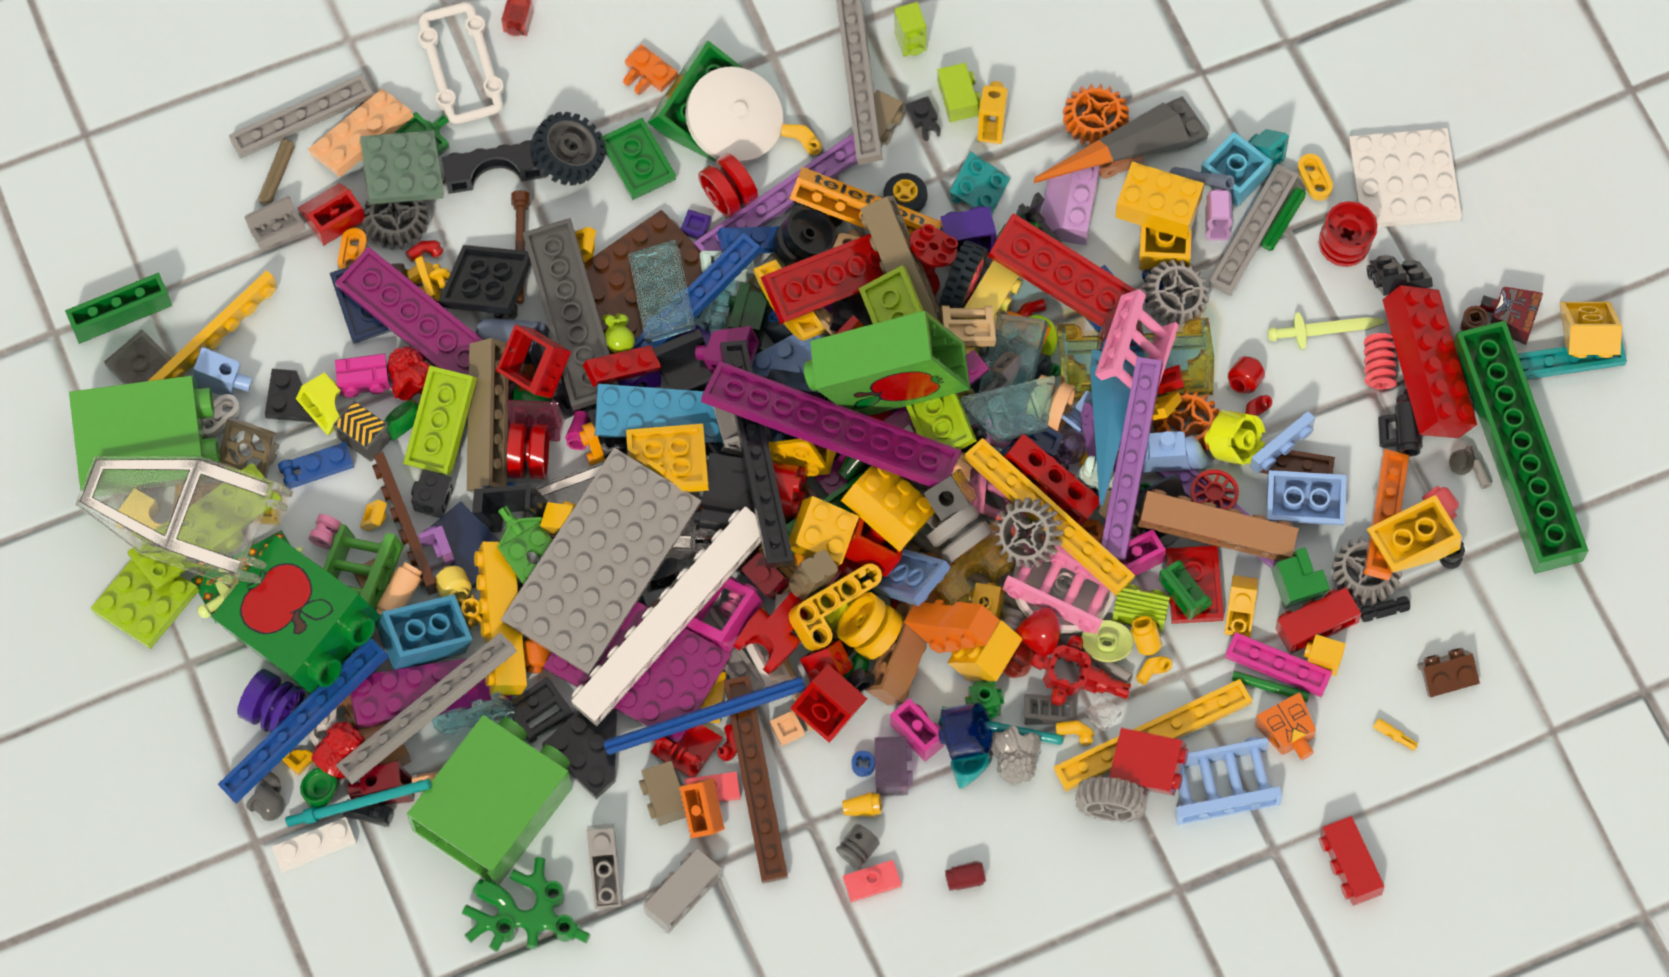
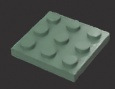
(401, 167)

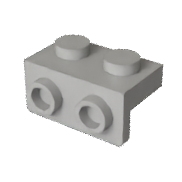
(274, 222)

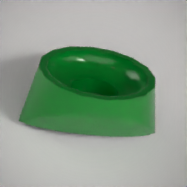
(401, 419)
(318, 788)

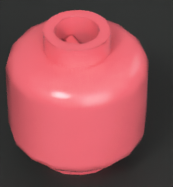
(1446, 498)

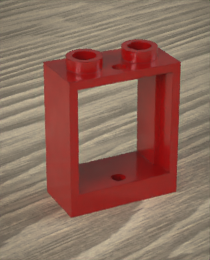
(549, 368)

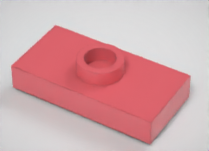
(726, 785)
(871, 881)

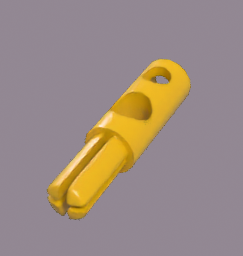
(1397, 735)

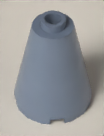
(501, 329)

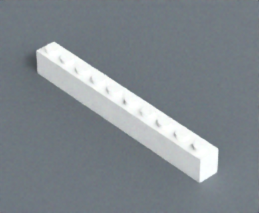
(669, 617)

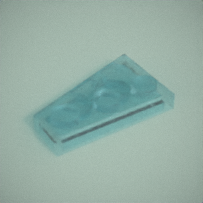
(495, 709)

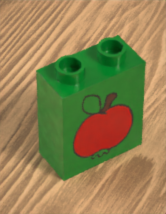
(297, 617)

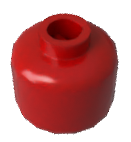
(1246, 375)

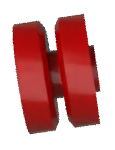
(728, 185)
(528, 451)

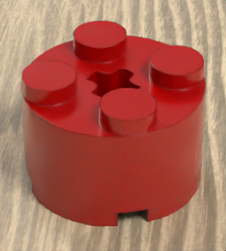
(790, 487)

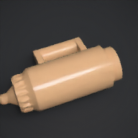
(400, 588)

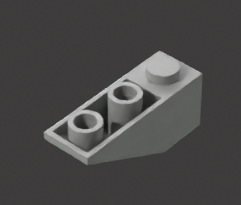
(604, 866)

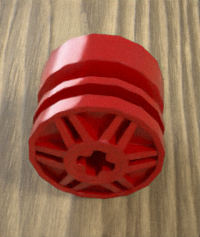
(1347, 233)

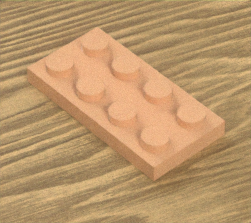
(377, 116)

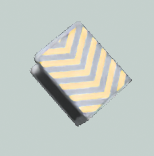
(362, 431)
(959, 487)

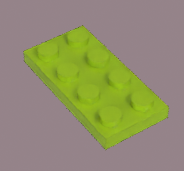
(440, 420)

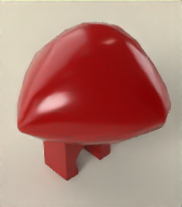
(1040, 631)

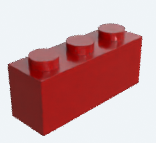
(1321, 617)
(1351, 861)

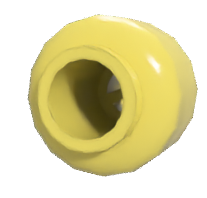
(453, 581)

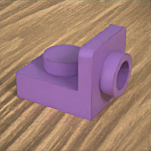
(437, 537)

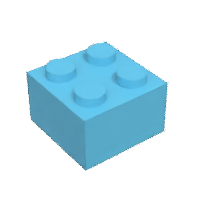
(1241, 161)

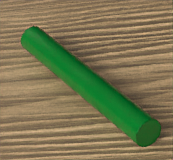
(1269, 685)

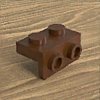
(1449, 672)

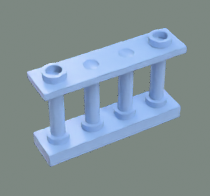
(1240, 800)

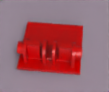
(692, 751)

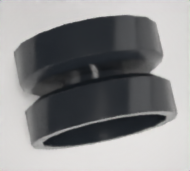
(804, 235)

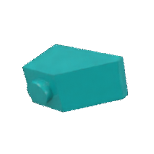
(1271, 144)

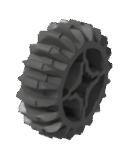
(377, 219)

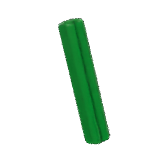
(1283, 219)

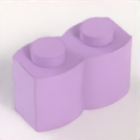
(1218, 215)

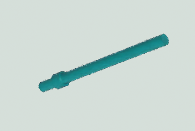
(313, 814)

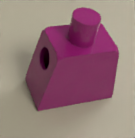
(711, 352)

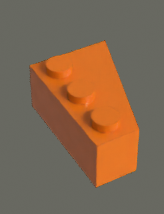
(952, 627)

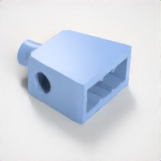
(219, 373)

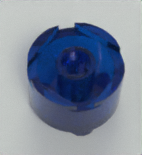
(965, 731)

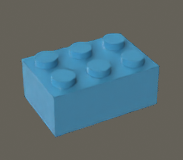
(424, 632)

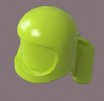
(617, 335)

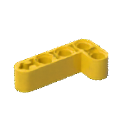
(836, 599)

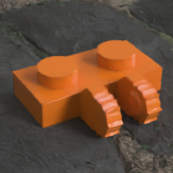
(650, 68)

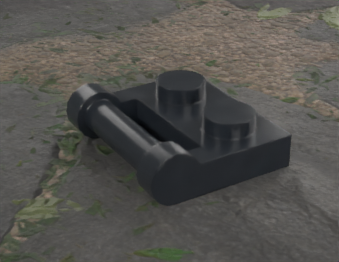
(536, 702)

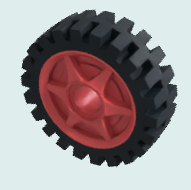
(964, 275)

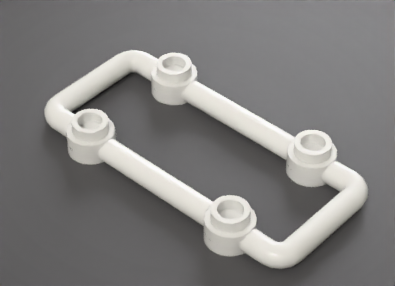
(445, 97)

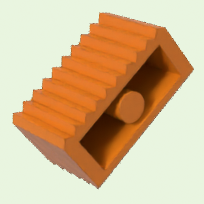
(702, 808)

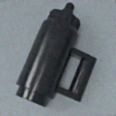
(1407, 433)

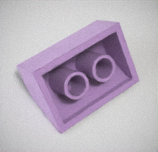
(1070, 204)

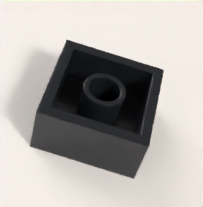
(665, 575)

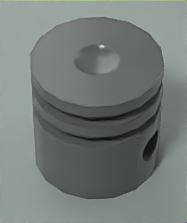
(858, 846)

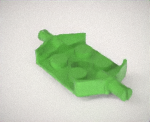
(520, 538)

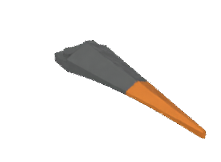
(1158, 130)

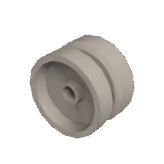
(958, 532)

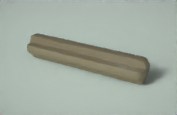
(276, 172)

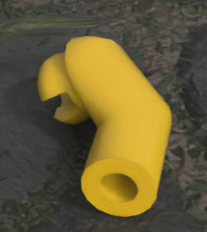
(1153, 666)
(1078, 728)

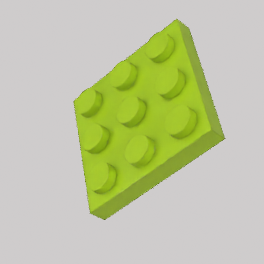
(139, 608)

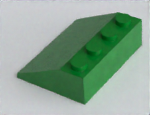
(670, 114)

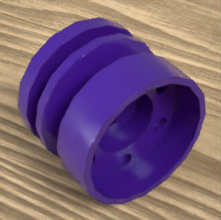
(268, 700)

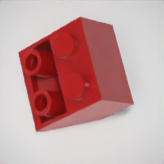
(332, 213)

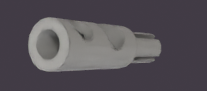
(1481, 473)

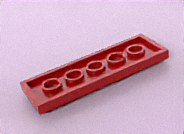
(1058, 270)
(822, 279)

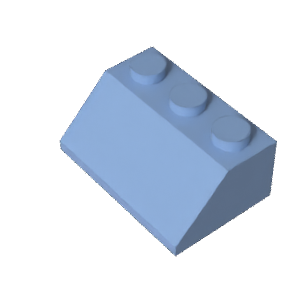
(1306, 497)

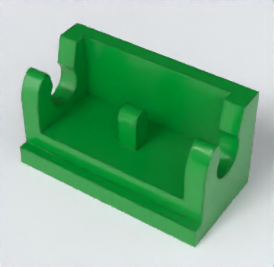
(1184, 590)

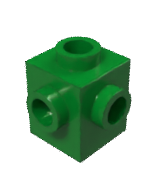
(987, 695)

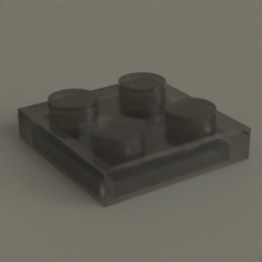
(137, 359)

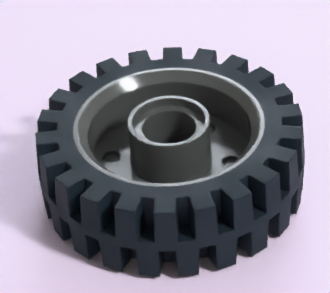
(567, 148)

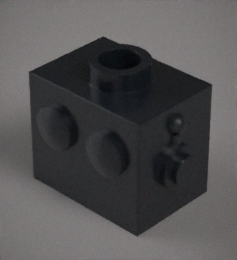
(432, 493)

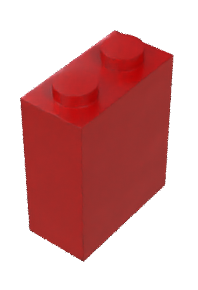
(1149, 761)

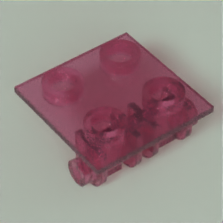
(535, 413)

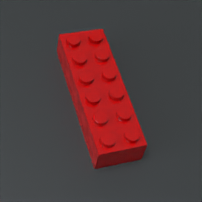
(1429, 362)

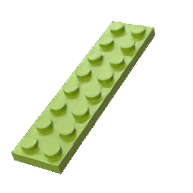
(938, 418)

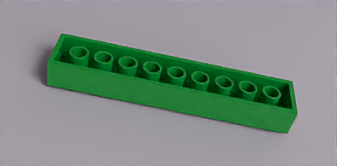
(1520, 447)

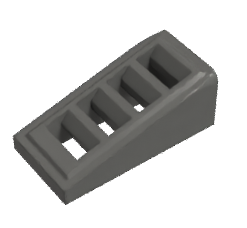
(1042, 719)

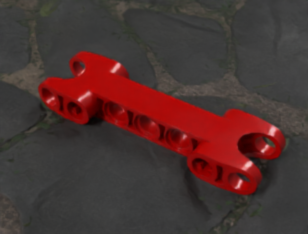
(776, 631)

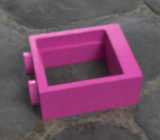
(746, 609)

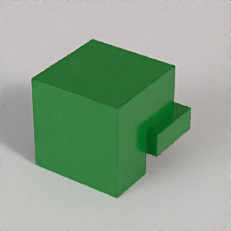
(1297, 579)

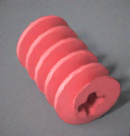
(1379, 361)

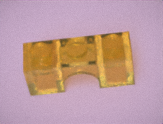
(984, 560)

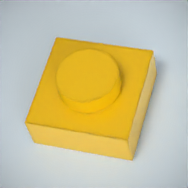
(373, 515)

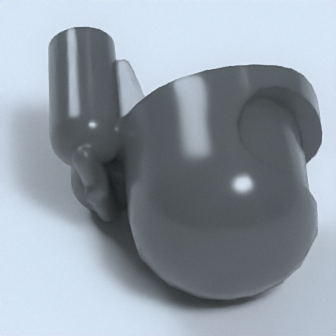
(267, 800)

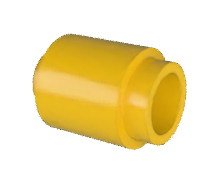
(1146, 635)

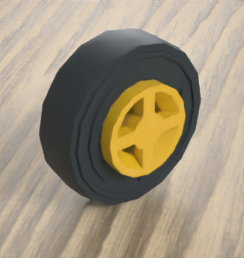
(907, 185)

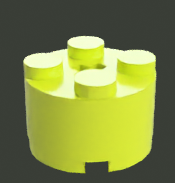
(1235, 437)

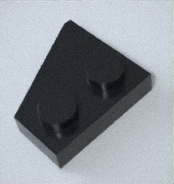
(282, 396)

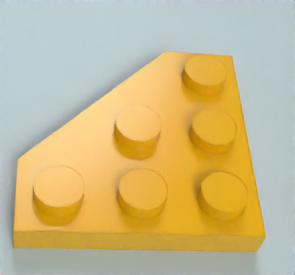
(672, 453)

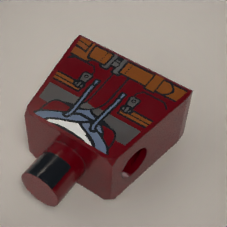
(1515, 307)

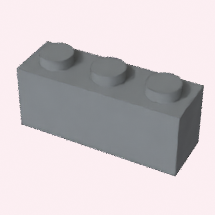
(682, 890)

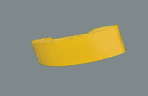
(803, 326)

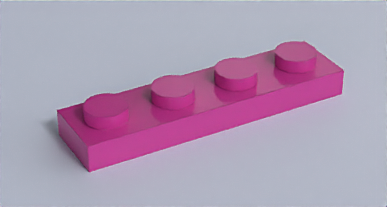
(1278, 664)

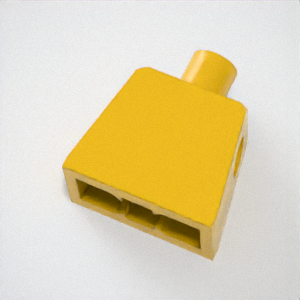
(992, 104)

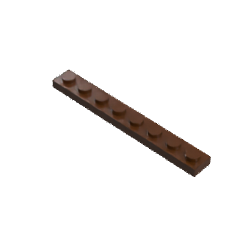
(756, 785)

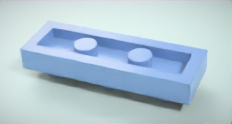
(1283, 443)

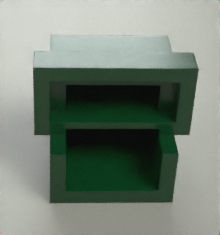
(748, 309)

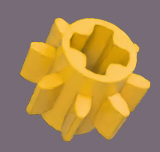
(471, 605)

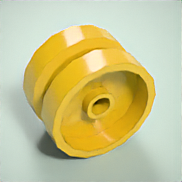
(869, 626)

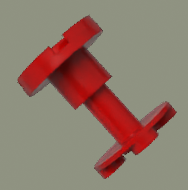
(934, 250)

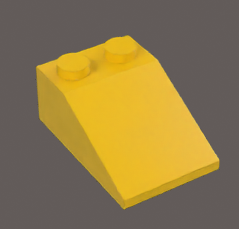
(1591, 329)
(1416, 535)

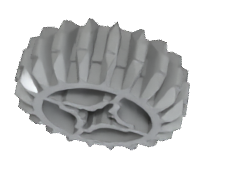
(1176, 274)
(1035, 541)
(1349, 559)
(1111, 799)

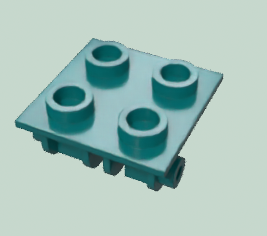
(978, 183)

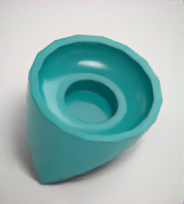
(969, 769)

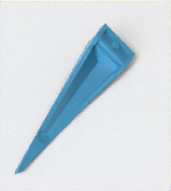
(1109, 412)

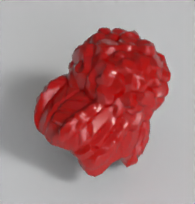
(408, 372)
(333, 748)

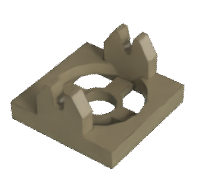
(232, 428)

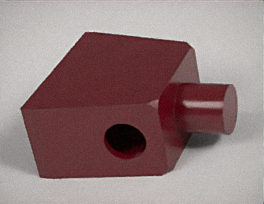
(380, 779)

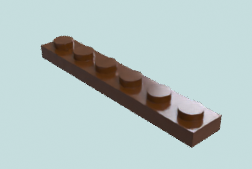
(400, 514)

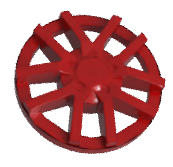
(1215, 491)

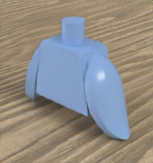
(1174, 453)

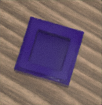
(696, 224)

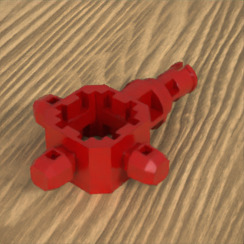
(1089, 678)

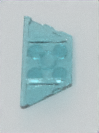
(1012, 409)

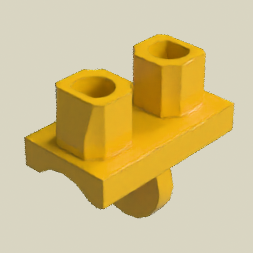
(431, 276)

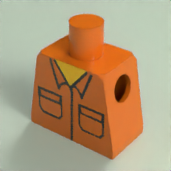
(1288, 726)

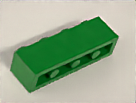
(118, 308)

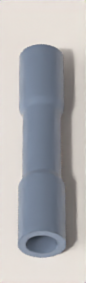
(1213, 180)

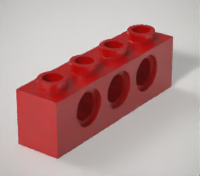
(1053, 479)

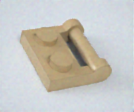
(971, 331)

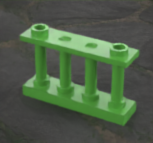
(378, 573)

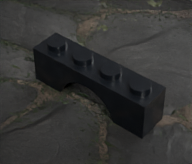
(463, 169)

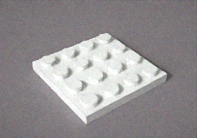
(1406, 177)

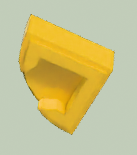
(298, 760)

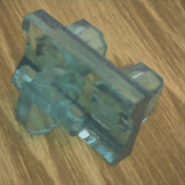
(713, 318)

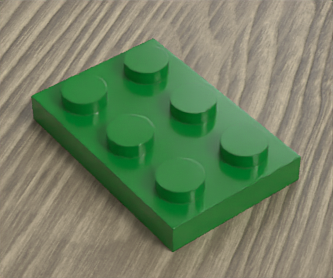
(638, 158)

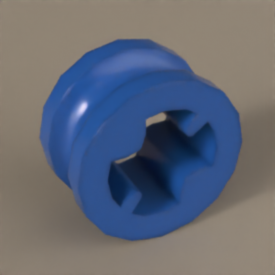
(864, 756)

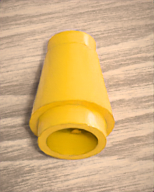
(863, 805)

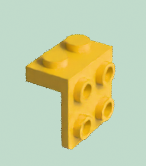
(803, 453)

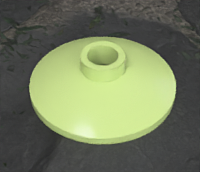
(1110, 643)

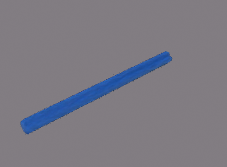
(704, 715)

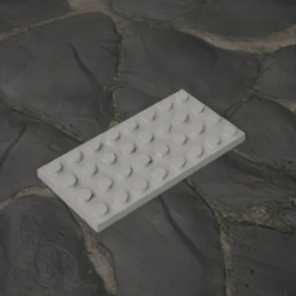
(601, 561)

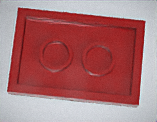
(1203, 567)

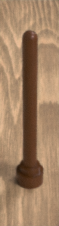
(520, 201)

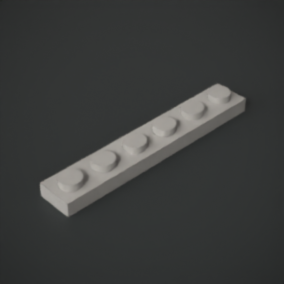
(301, 116)
(1253, 229)

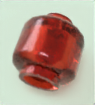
(1019, 664)

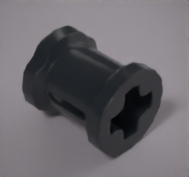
(1453, 561)

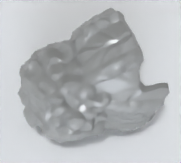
(1016, 755)

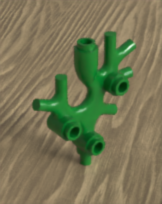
(510, 917)

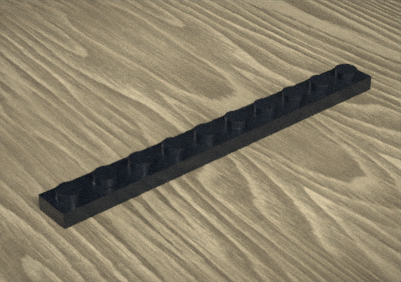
(760, 472)

